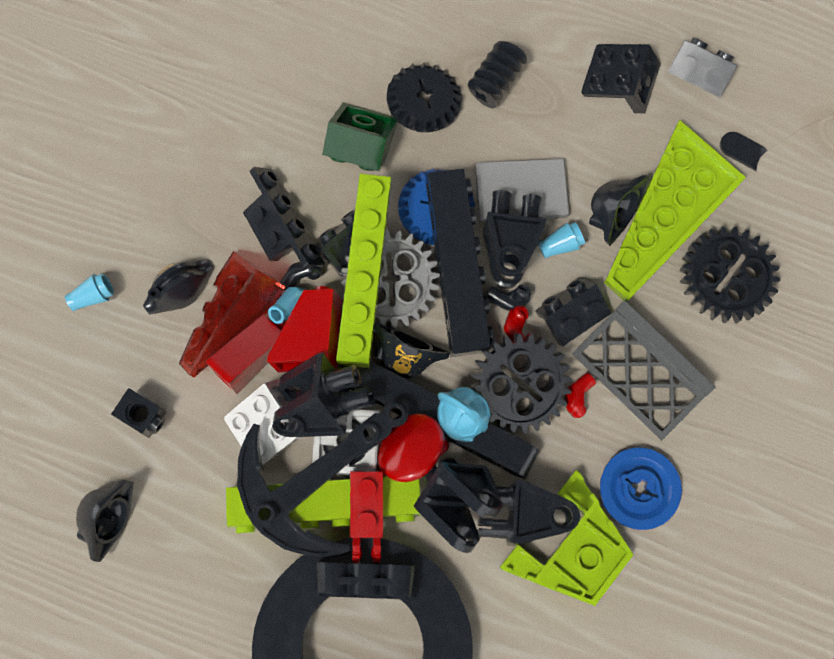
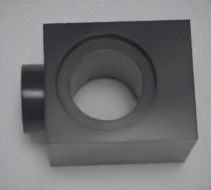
(130, 404)

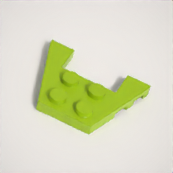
(585, 559)

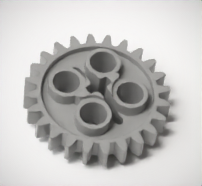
(418, 278)

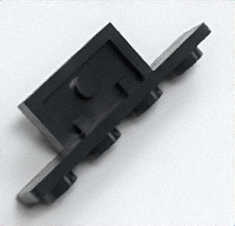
(278, 224)

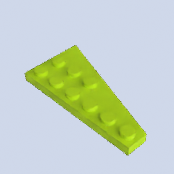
(678, 200)

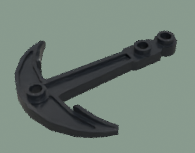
(287, 497)

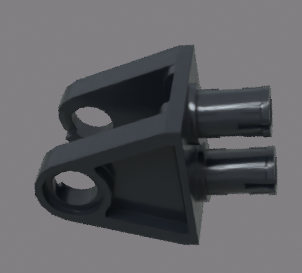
(511, 237)
(323, 400)
(447, 499)
(529, 515)

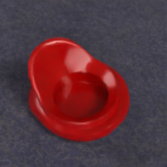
(412, 449)

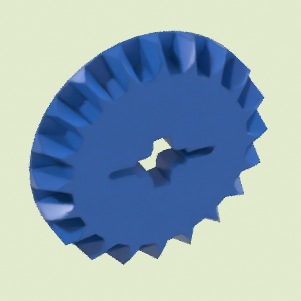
(413, 211)
(660, 481)

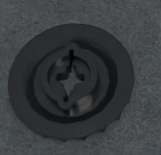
(413, 111)

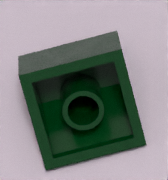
(359, 137)

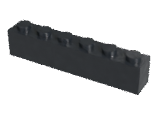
(458, 263)

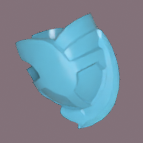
(463, 413)

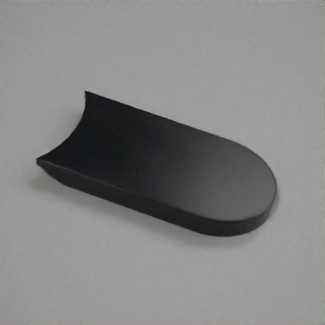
(742, 149)

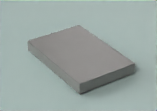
(521, 178)

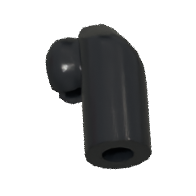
(296, 272)
(509, 300)

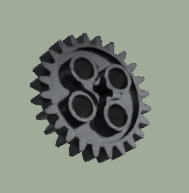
(752, 292)
(538, 361)

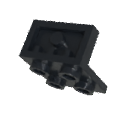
(622, 72)

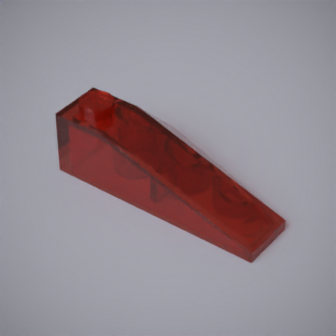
(240, 299)

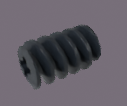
(496, 72)

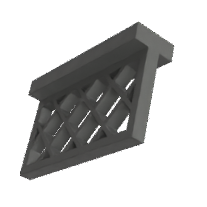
(662, 351)

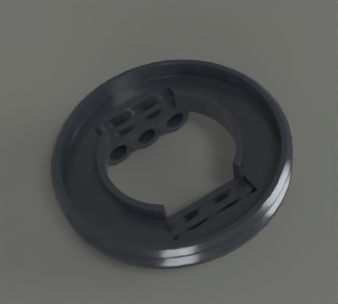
(400, 575)

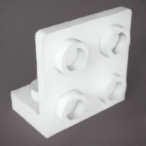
(260, 409)

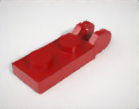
(366, 511)

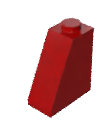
(309, 330)
(245, 354)

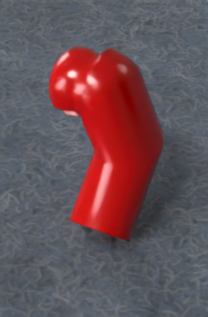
(515, 321)
(576, 400)

